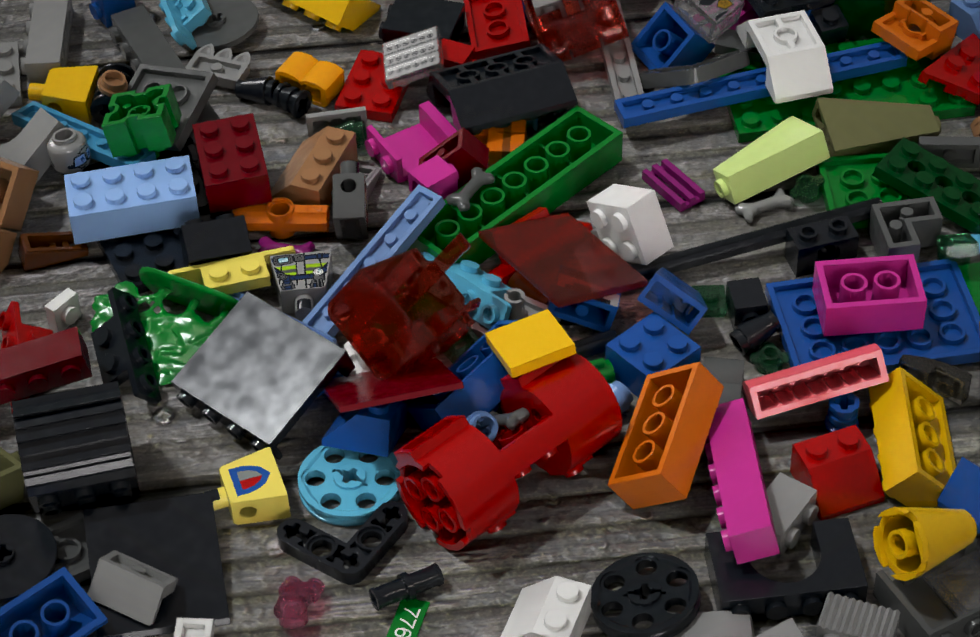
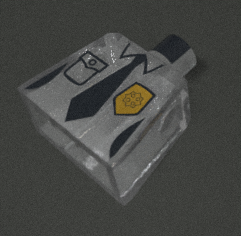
(709, 17)

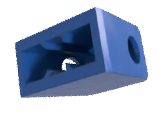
(673, 300)

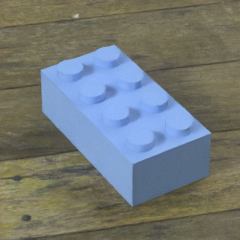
(131, 199)

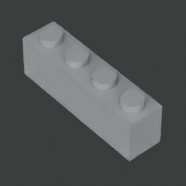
(47, 38)

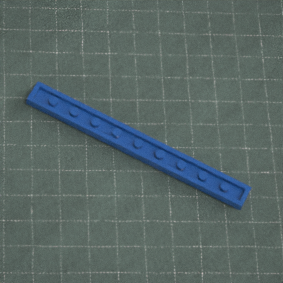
(747, 86)

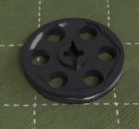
(637, 586)

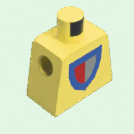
(252, 489)

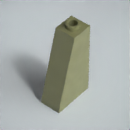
(871, 126)

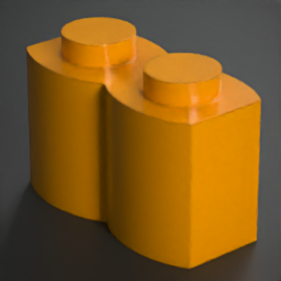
(318, 77)

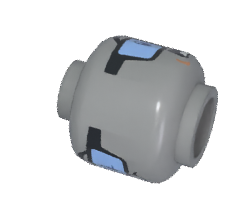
(68, 151)

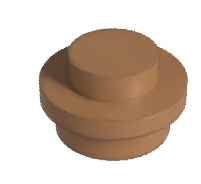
(112, 83)

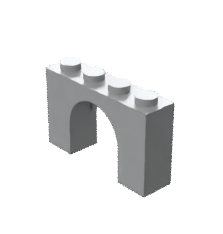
(31, 143)

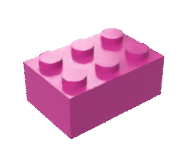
(869, 295)

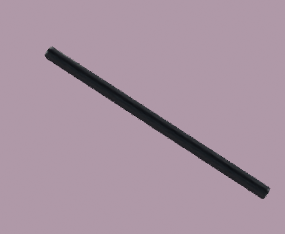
(748, 241)

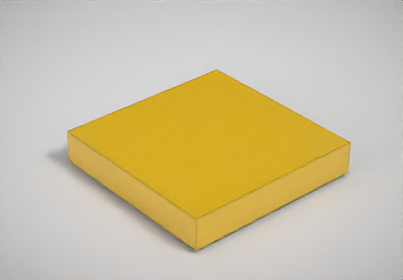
(530, 343)

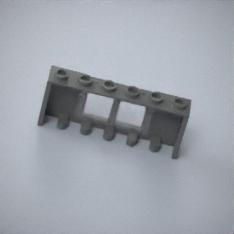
(940, 601)

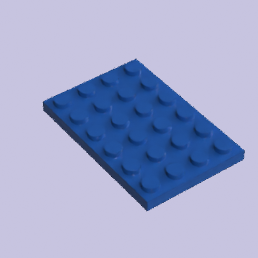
(948, 331)

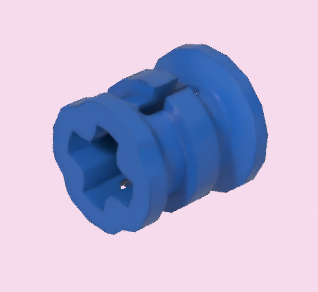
(842, 412)

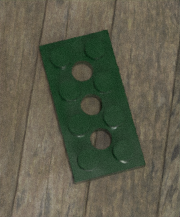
(931, 172)

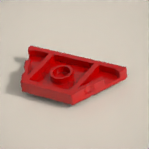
(958, 70)

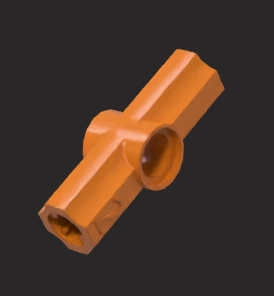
(285, 218)

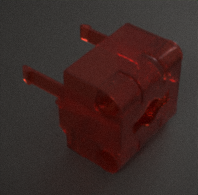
(578, 30)
(403, 310)

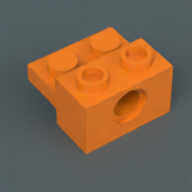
(917, 29)

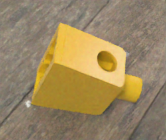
(68, 90)

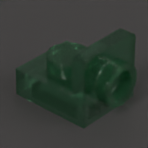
(957, 248)

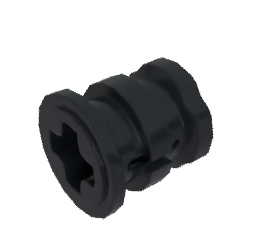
(292, 99)

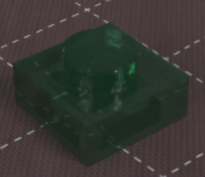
(714, 298)

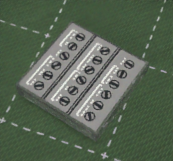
(412, 57)

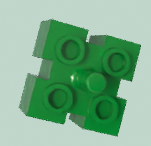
(142, 121)

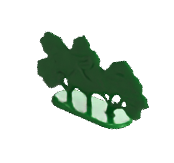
(169, 336)

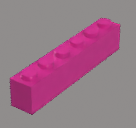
(740, 485)

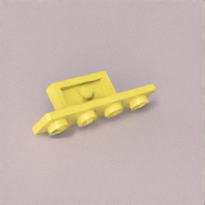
(234, 273)

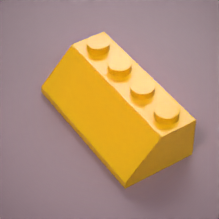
(338, 13)
(911, 439)

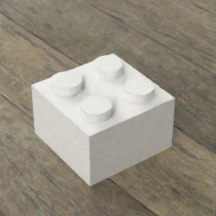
(630, 223)

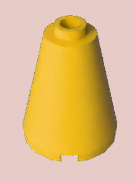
(921, 538)

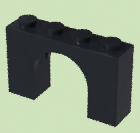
(748, 592)

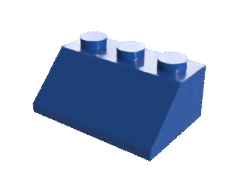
(52, 609)

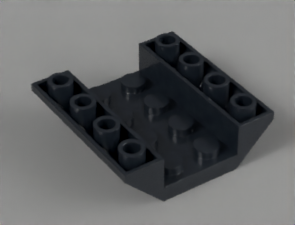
(503, 89)

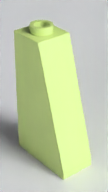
(770, 160)

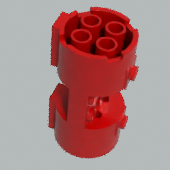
(468, 484)

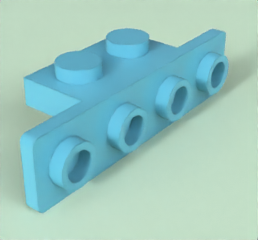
(184, 18)
(476, 283)

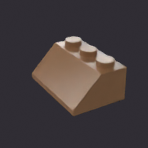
(312, 167)

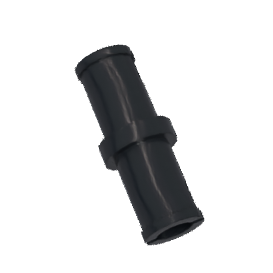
(406, 586)

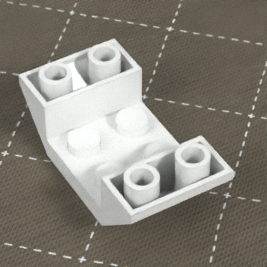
(792, 54)

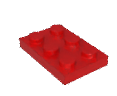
(496, 26)
(368, 88)

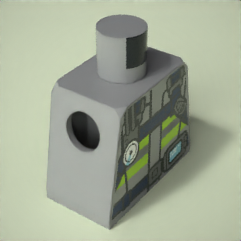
(301, 280)

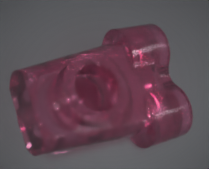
(295, 599)

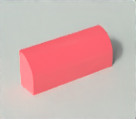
(815, 381)

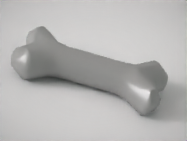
(750, 210)

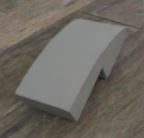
(719, 625)

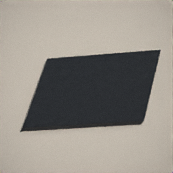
(174, 537)

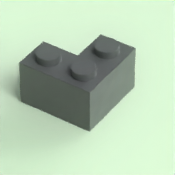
(904, 226)

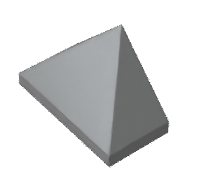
(318, 121)

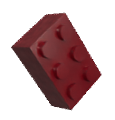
(232, 163)

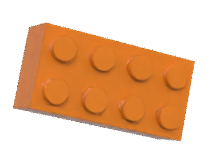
(666, 436)

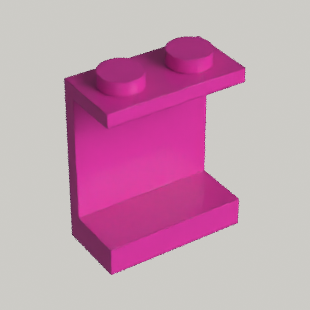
(403, 149)

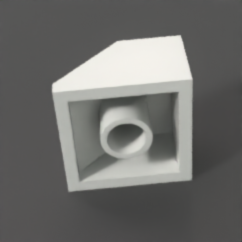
(550, 609)

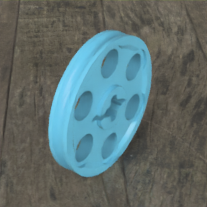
(348, 493)

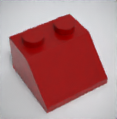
(840, 470)

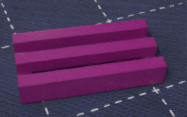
(677, 182)

